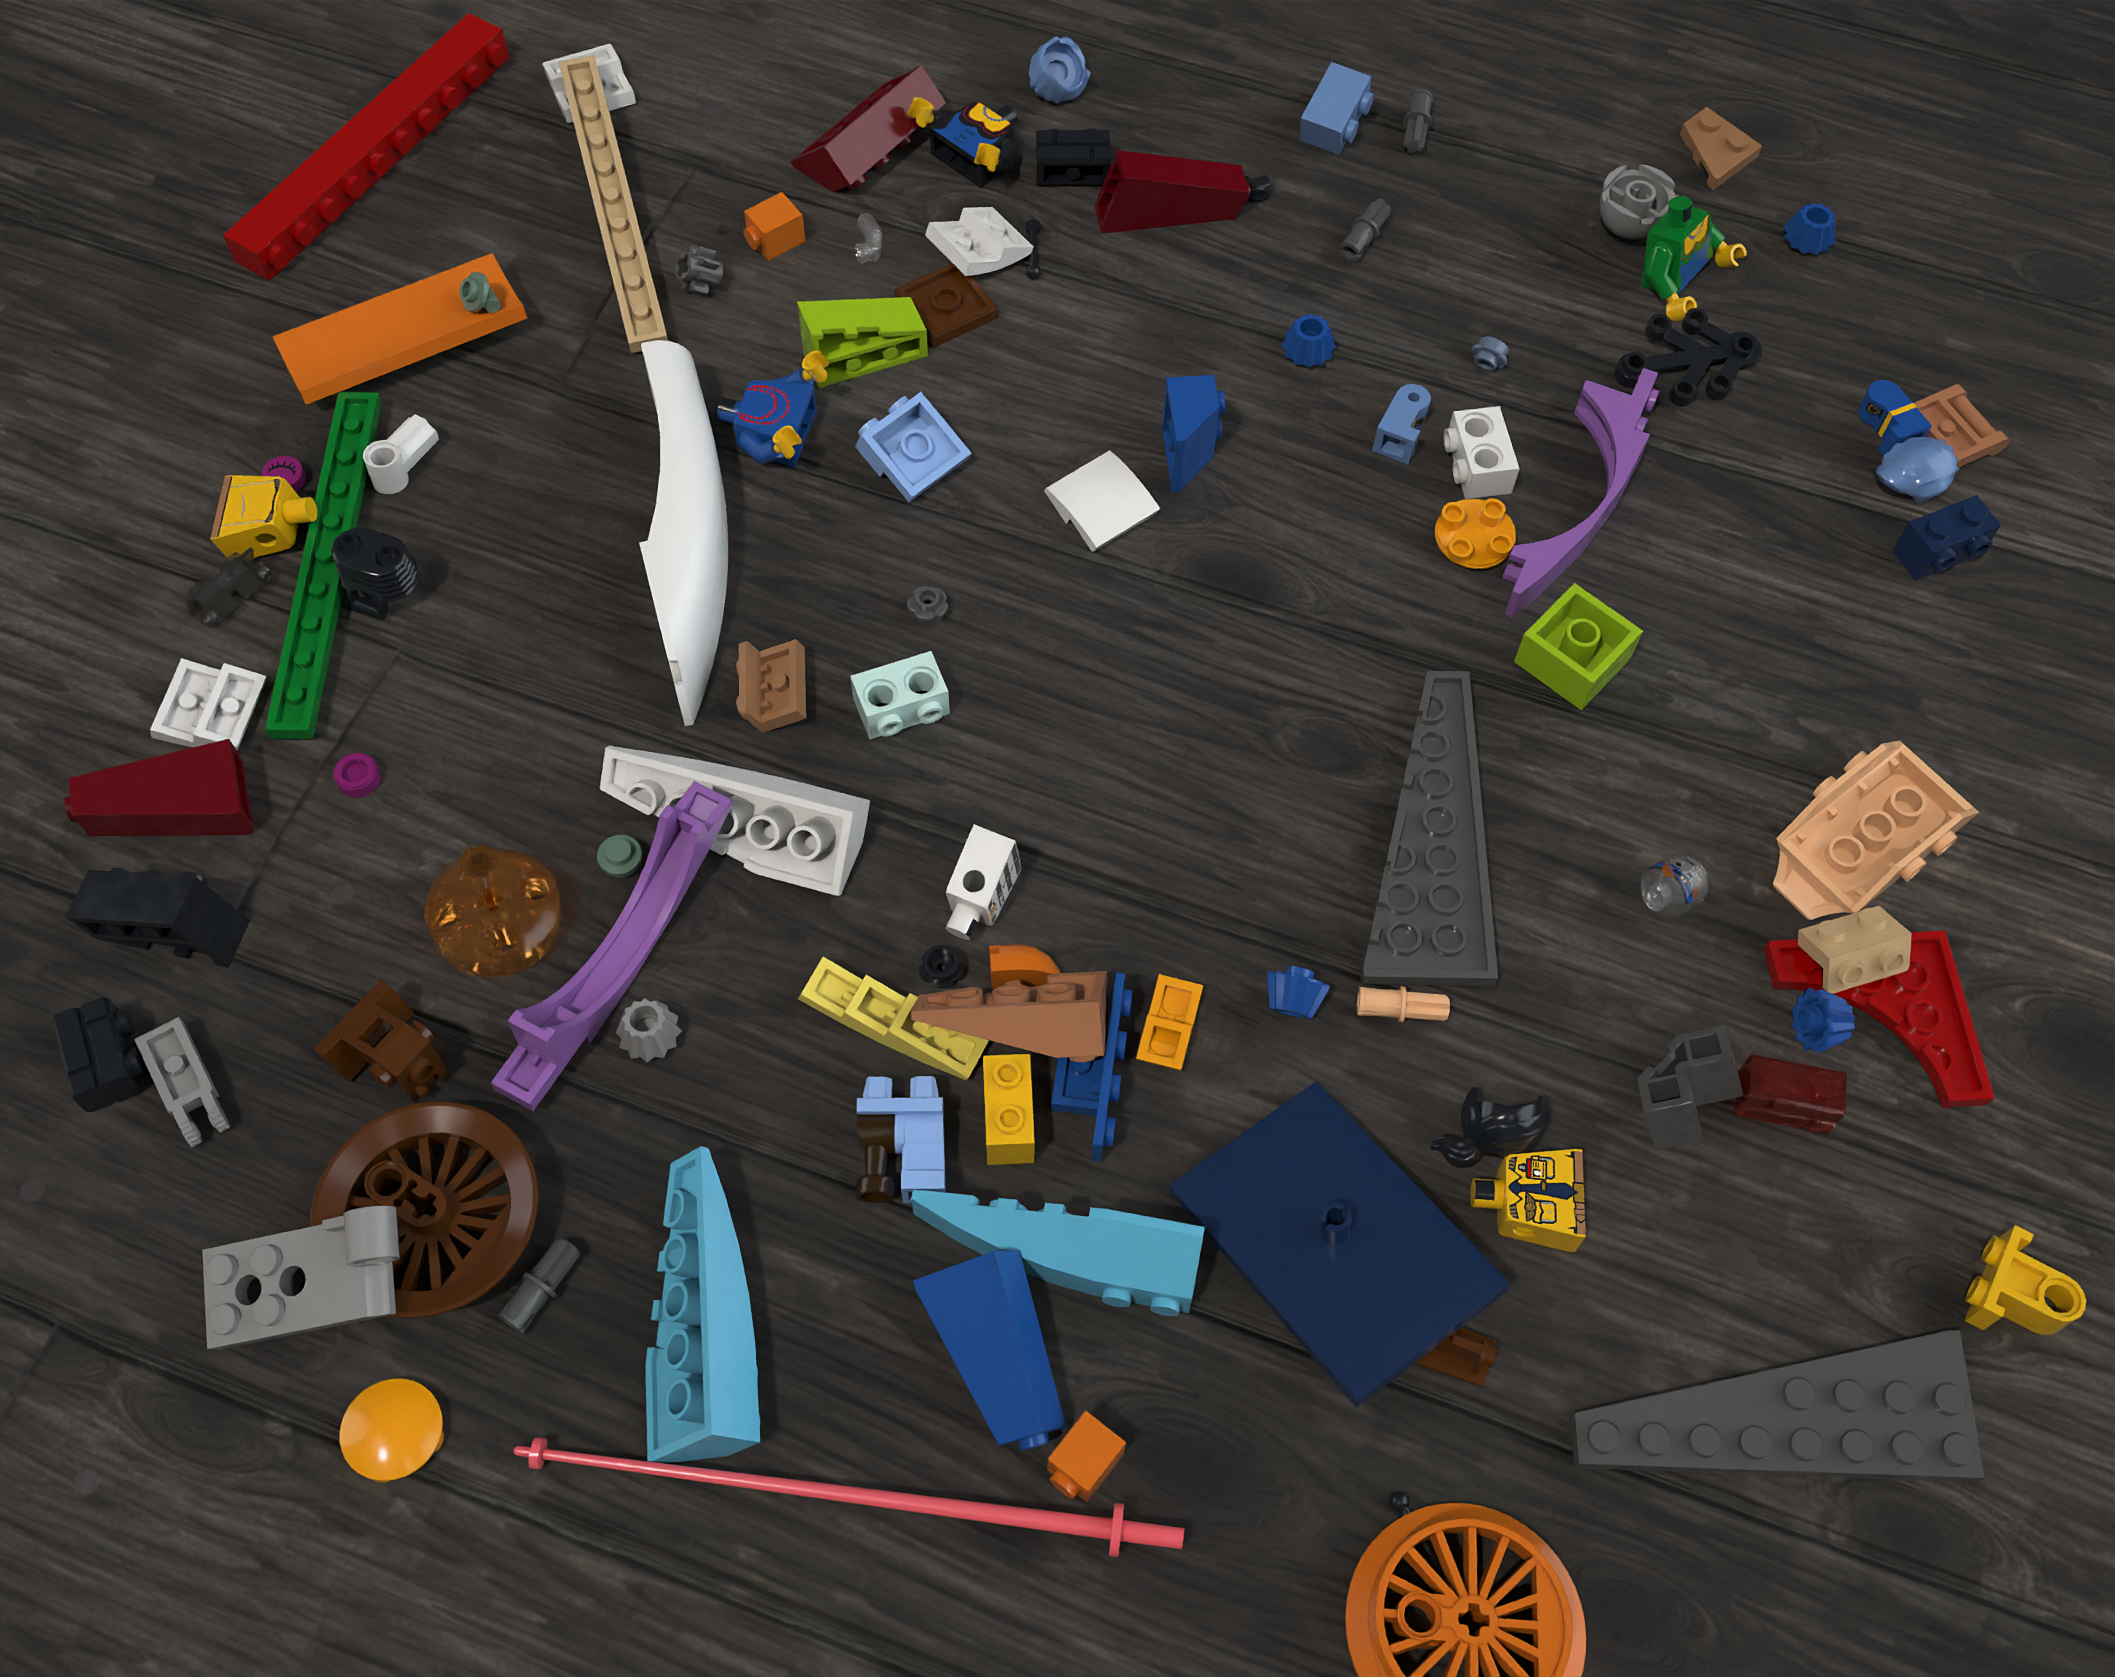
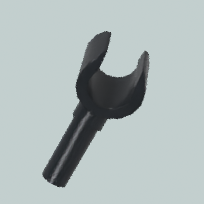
(1257, 188)

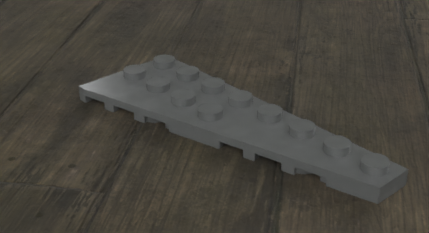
(1435, 884)
(1849, 1415)

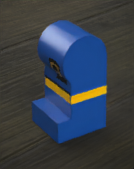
(1892, 414)

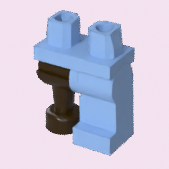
(901, 1127)

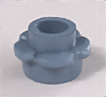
(1490, 354)

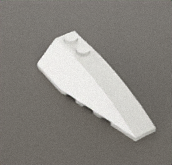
(774, 822)

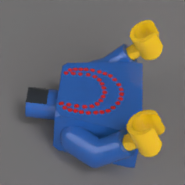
(776, 413)

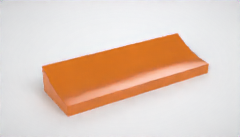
(393, 330)

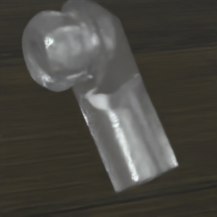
(872, 232)

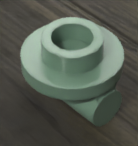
(478, 294)

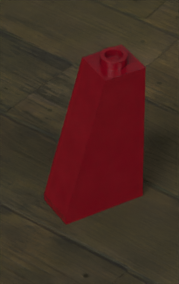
(1167, 192)
(165, 795)

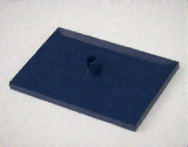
(1338, 1242)

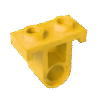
(2016, 1288)

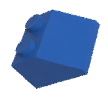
(1190, 425)

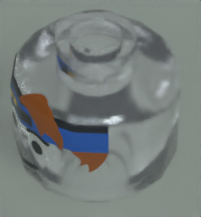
(1675, 884)

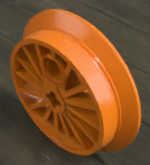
(1555, 1604)

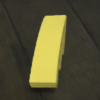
(887, 1018)

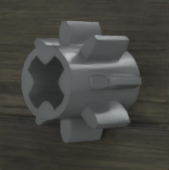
(698, 269)

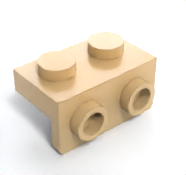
(1857, 948)

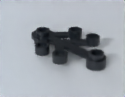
(1692, 355)

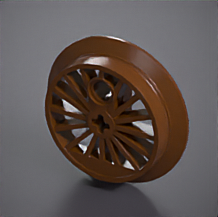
(375, 1160)

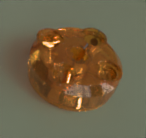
(493, 912)

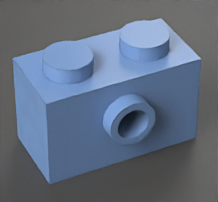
(1335, 108)

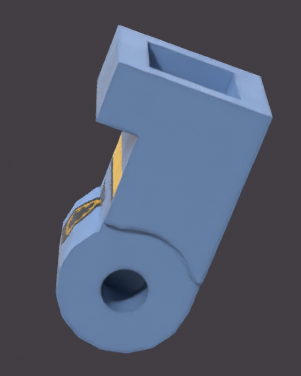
(1400, 425)

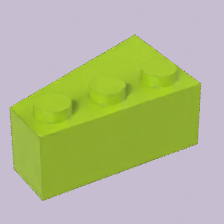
(862, 335)

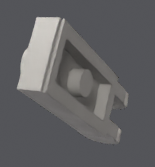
(181, 1077)

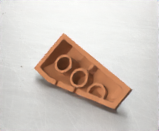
(1051, 1019)

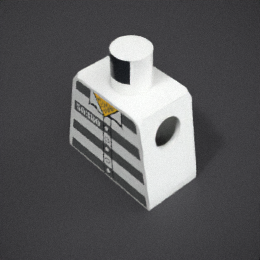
(981, 881)

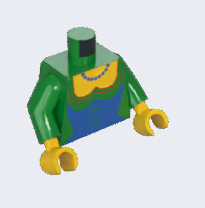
(1679, 249)

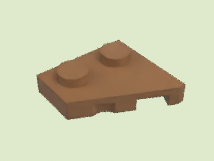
(1718, 146)

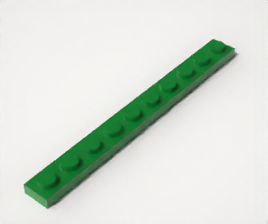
(318, 586)

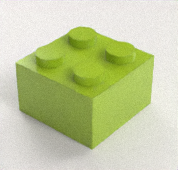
(1577, 646)

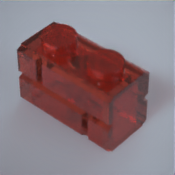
(1791, 1094)

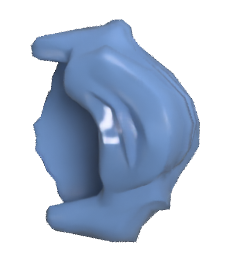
(1058, 70)
(1919, 468)

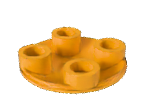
(1475, 533)
(391, 1430)

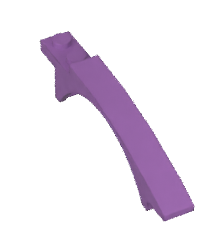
(1618, 431)
(558, 1025)

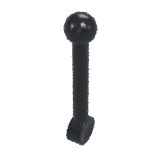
(1033, 229)
(1400, 1502)

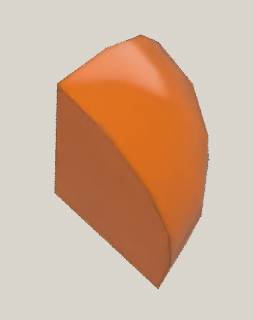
(1020, 963)

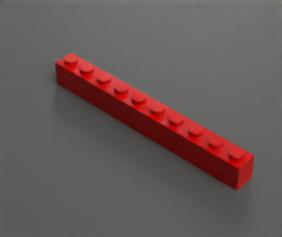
(366, 147)

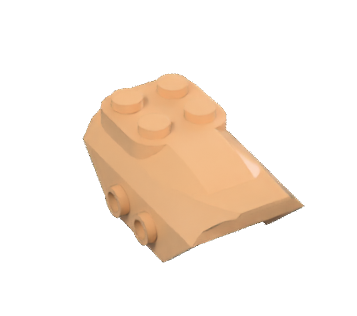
(1867, 832)

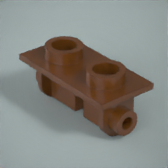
(1462, 1356)

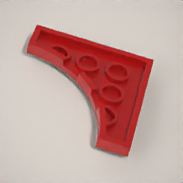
(1918, 1006)

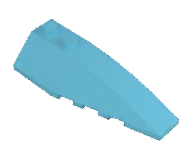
(1103, 1255)
(705, 1350)

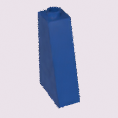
(997, 1344)

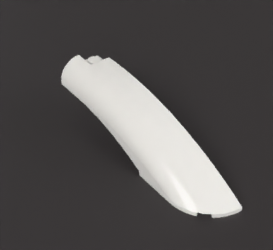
(689, 525)

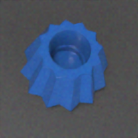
(1811, 229)
(1309, 341)
(1295, 992)
(1822, 1020)

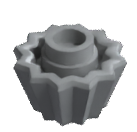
(648, 1030)

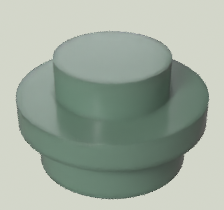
(619, 856)

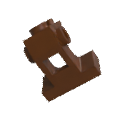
(380, 1036)

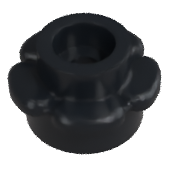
(938, 956)

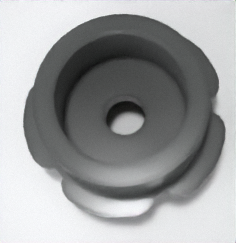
(927, 613)

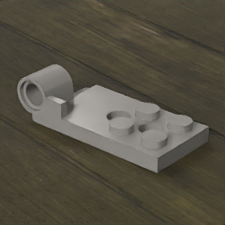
(344, 1268)

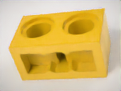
(1008, 1109)

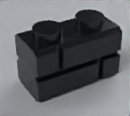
(1072, 157)
(98, 1054)

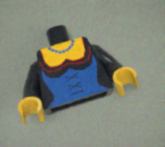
(969, 139)

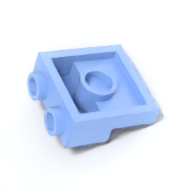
(911, 446)

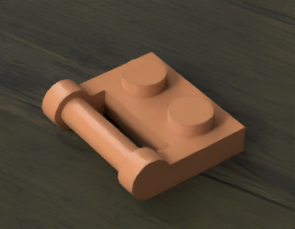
(1961, 425)

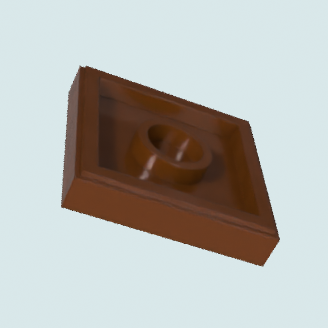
(948, 303)

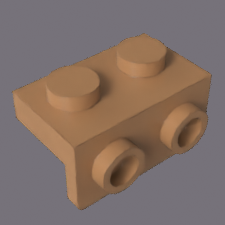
(771, 685)

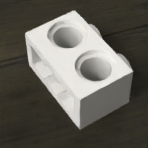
(1481, 452)

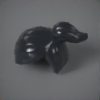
(1493, 1131)

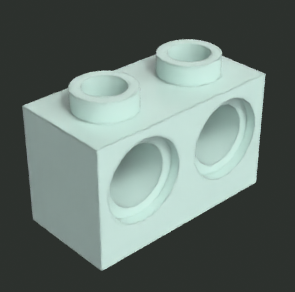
(897, 687)

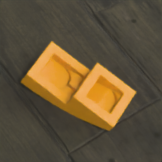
(1169, 1022)

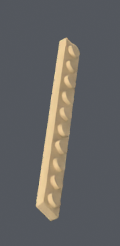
(613, 203)

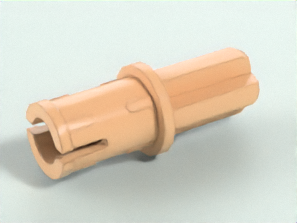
(1402, 1004)

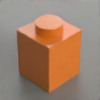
(774, 226)
(1084, 1458)

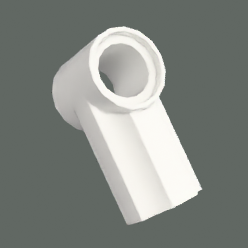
(393, 458)

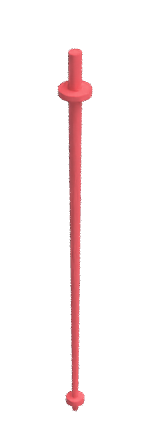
(1112, 1529)

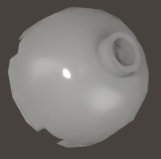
(1635, 200)

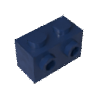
(1946, 537)

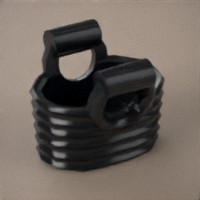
(375, 565)

